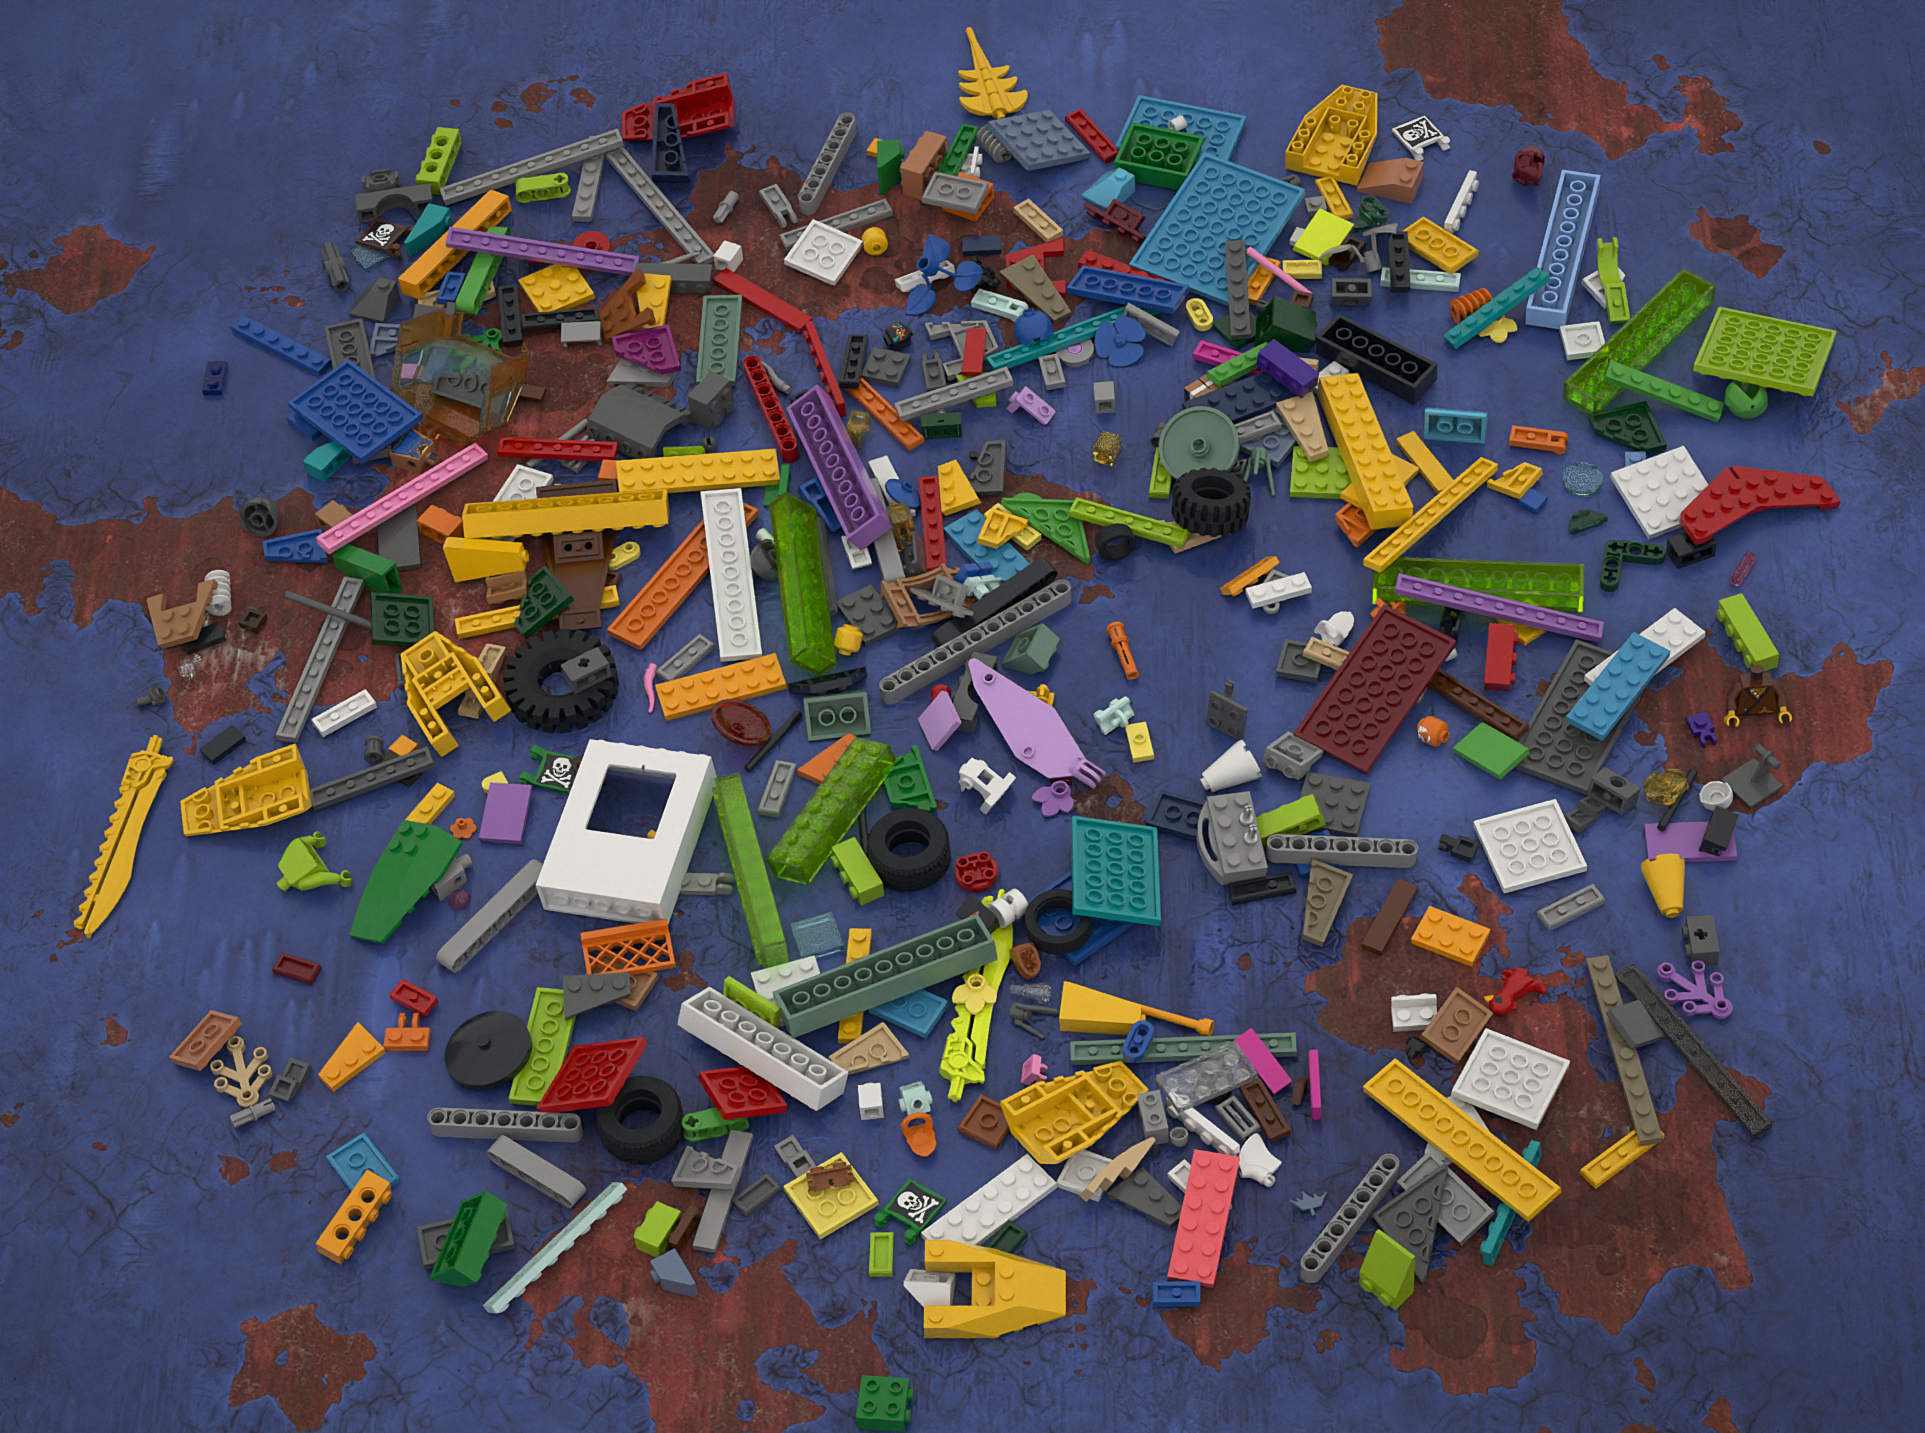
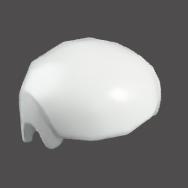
(1716, 794)

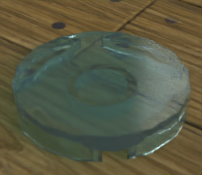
(1582, 479)

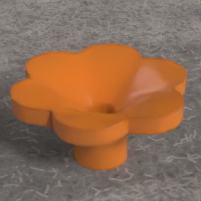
(463, 828)

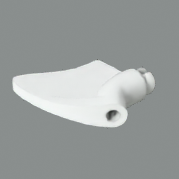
(1257, 1161)

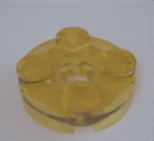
(1666, 786)

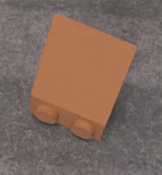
(1393, 179)

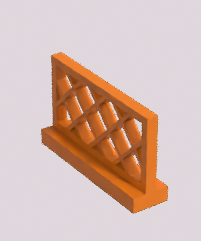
(626, 937)

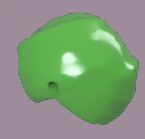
(1746, 399)

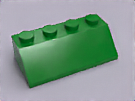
(469, 1240)

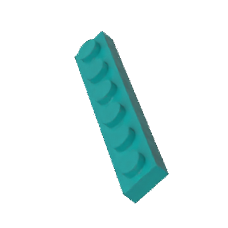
(1496, 308)
(1505, 1215)

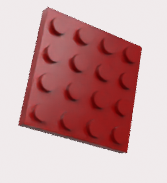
(592, 1075)

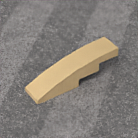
(491, 660)
(1122, 1165)

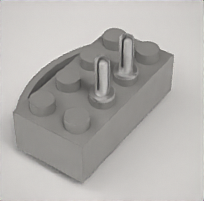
(1232, 838)

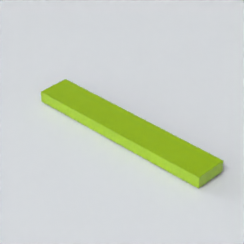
(1140, 525)

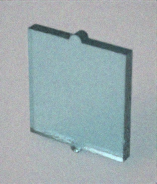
(369, 257)

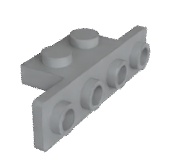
(947, 594)

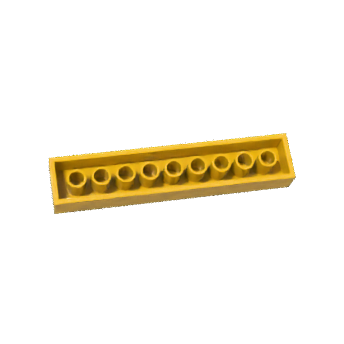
(1364, 451)
(566, 514)

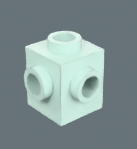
(914, 1092)

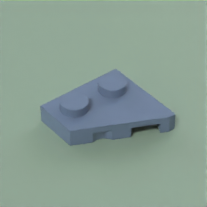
(384, 339)

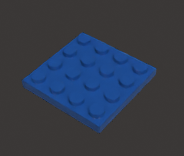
(1062, 922)

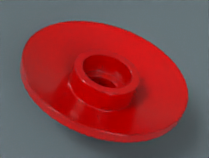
(592, 240)

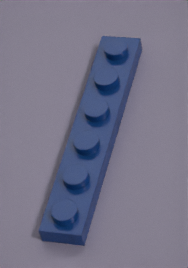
(281, 345)

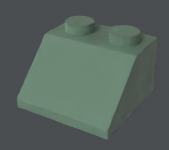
(1031, 650)

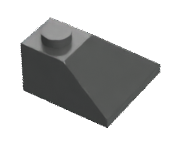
(376, 301)

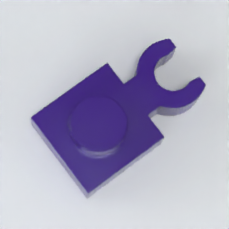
(1701, 726)

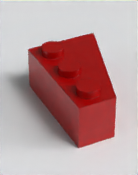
(1500, 657)

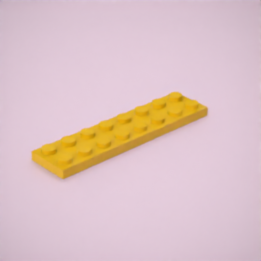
(699, 471)

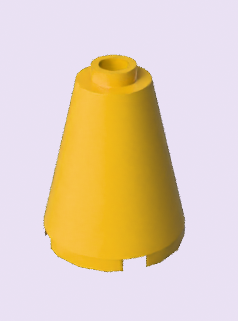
(1666, 882)

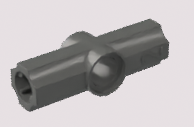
(335, 267)

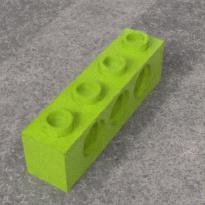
(439, 158)

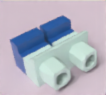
(977, 578)

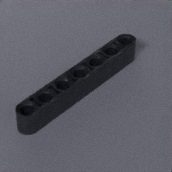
(1017, 588)

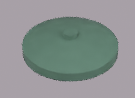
(1198, 440)

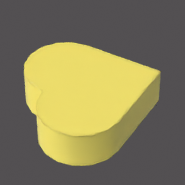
(495, 778)

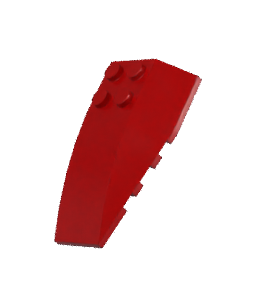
(700, 109)

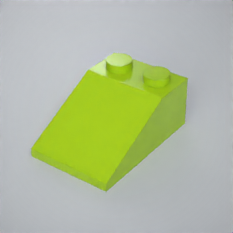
(1388, 1271)

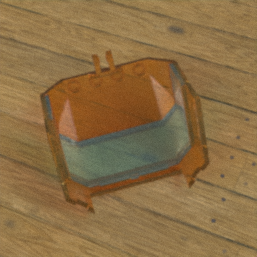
(435, 346)

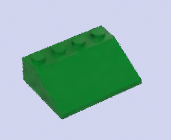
(1159, 155)

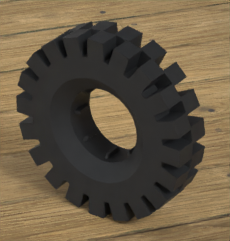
(540, 660)

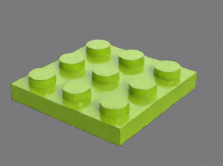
(1318, 478)

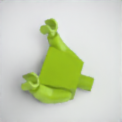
(305, 868)

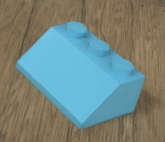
(1455, 425)

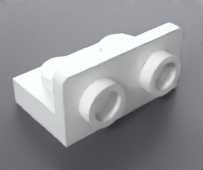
(1413, 1011)

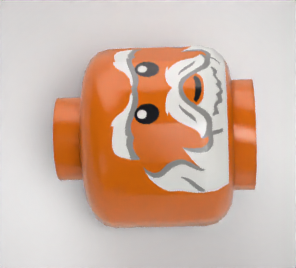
(1433, 731)

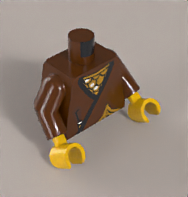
(1754, 695)

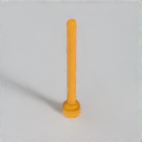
(1203, 1026)

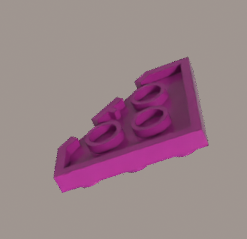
(649, 348)

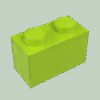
(655, 1230)

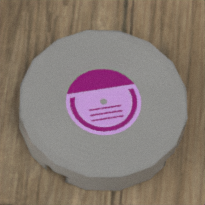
(1077, 354)

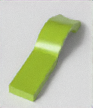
(1610, 279)

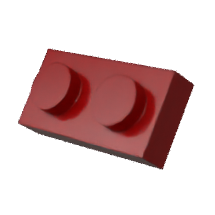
(413, 998)

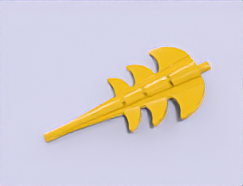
(990, 91)

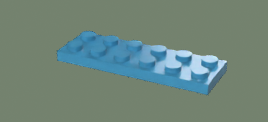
(965, 533)
(1617, 686)

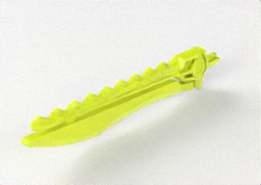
(957, 1058)

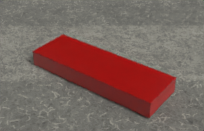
(974, 352)

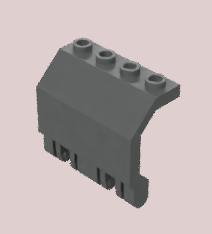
(634, 420)

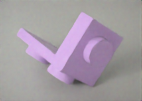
(1032, 404)

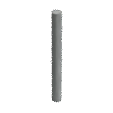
(567, 436)

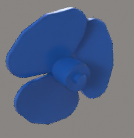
(1117, 346)

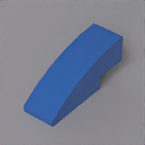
(815, 495)

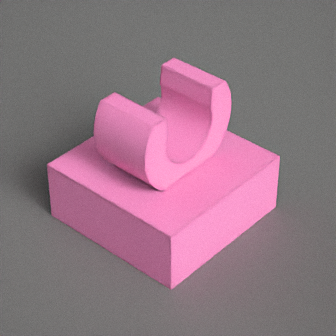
(1032, 1069)

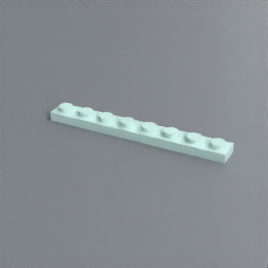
(550, 1252)

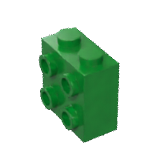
(884, 1403)

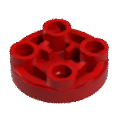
(976, 872)

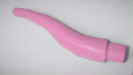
(648, 680)

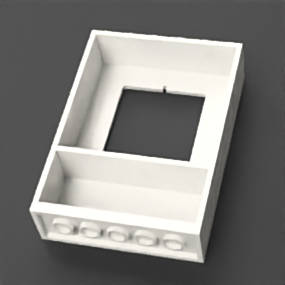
(618, 873)

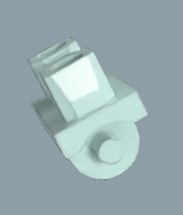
(1117, 714)

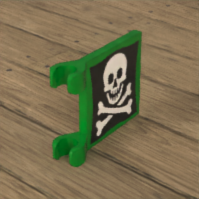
(553, 773)
(912, 1206)

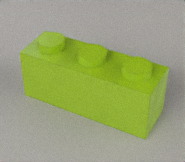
(1291, 819)
(857, 871)

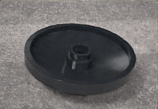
(488, 1050)

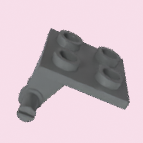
(1226, 714)
(1753, 779)

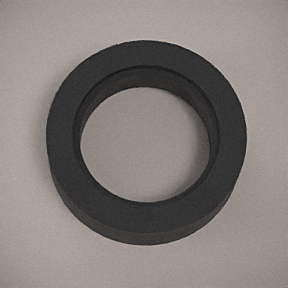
(1055, 944)

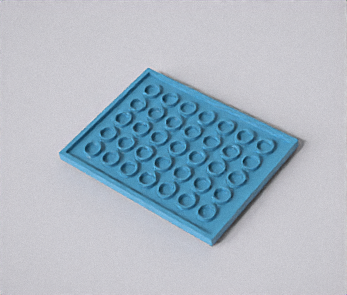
(1212, 207)

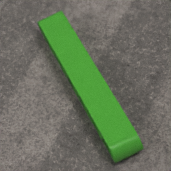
(479, 278)

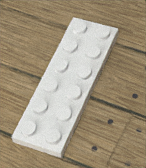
(520, 486)
(1671, 631)
(994, 1204)

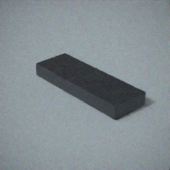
(1261, 888)

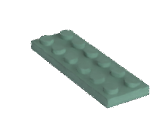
(720, 336)

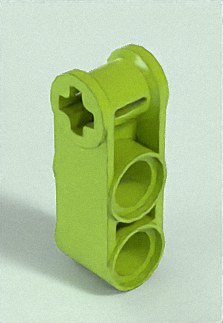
(542, 187)

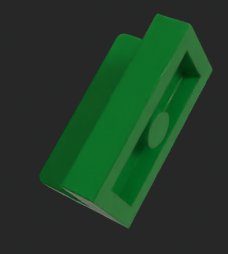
(772, 492)

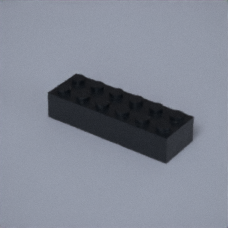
(1376, 358)

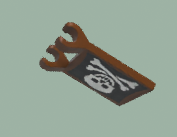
(383, 236)

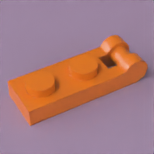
(1538, 439)

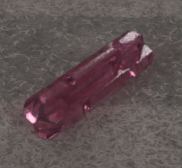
(1743, 568)

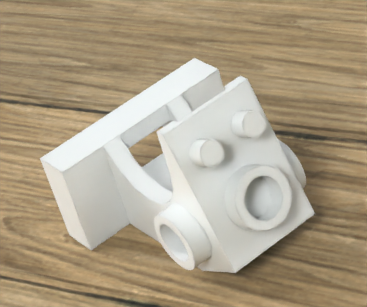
(990, 792)

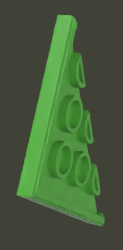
(1053, 520)

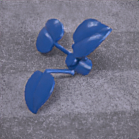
(936, 251)

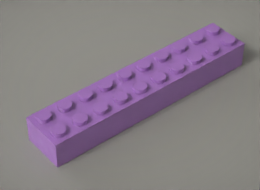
(839, 467)

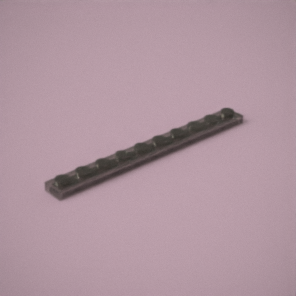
(1695, 1052)

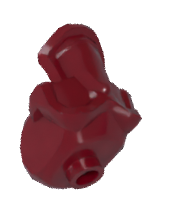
(1528, 165)

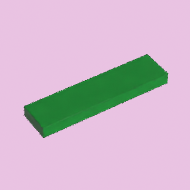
(959, 150)

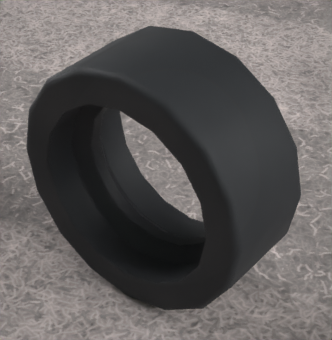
(1111, 533)

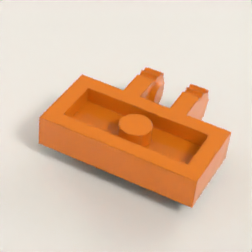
(407, 1038)

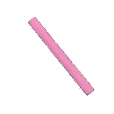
(1276, 270)

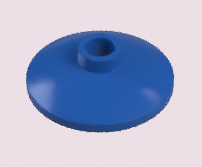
(903, 492)

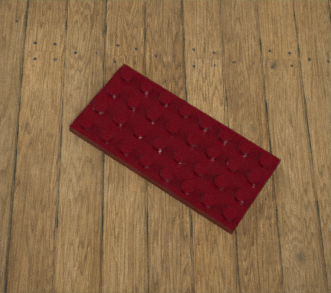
(1375, 689)

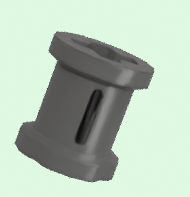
(373, 749)

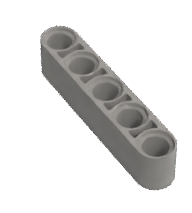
(536, 1171)

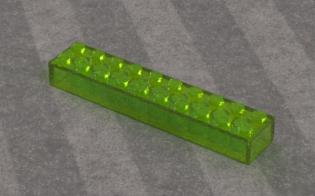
(1640, 339)
(1534, 583)
(802, 584)
(749, 871)

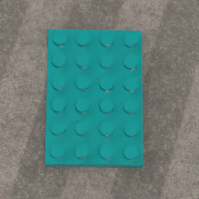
(1115, 871)

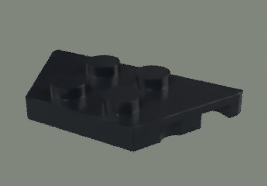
(820, 684)

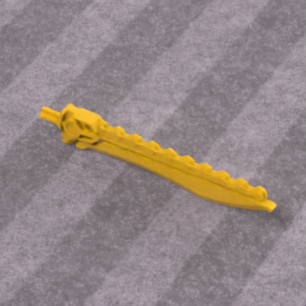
(141, 780)

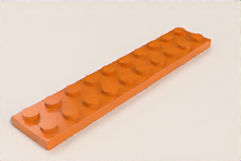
(667, 588)

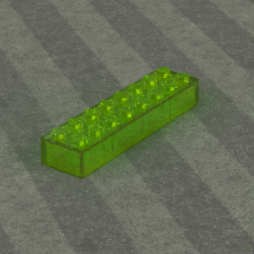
(831, 810)

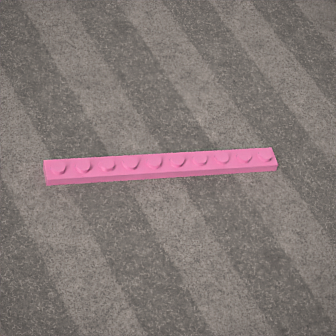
(401, 498)

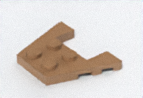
(182, 622)

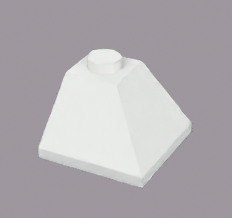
(931, 1287)

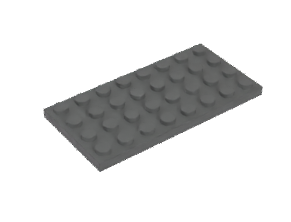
(1557, 748)

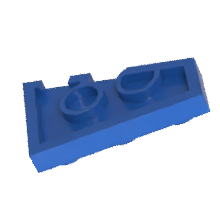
(296, 548)

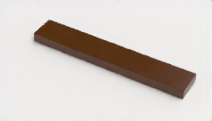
(1478, 705)

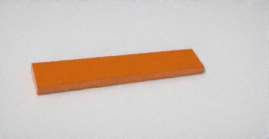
(886, 415)

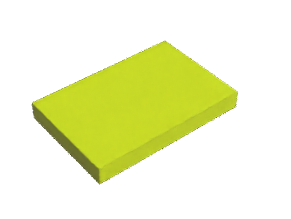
(1322, 234)

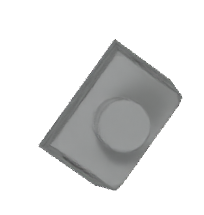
(453, 878)

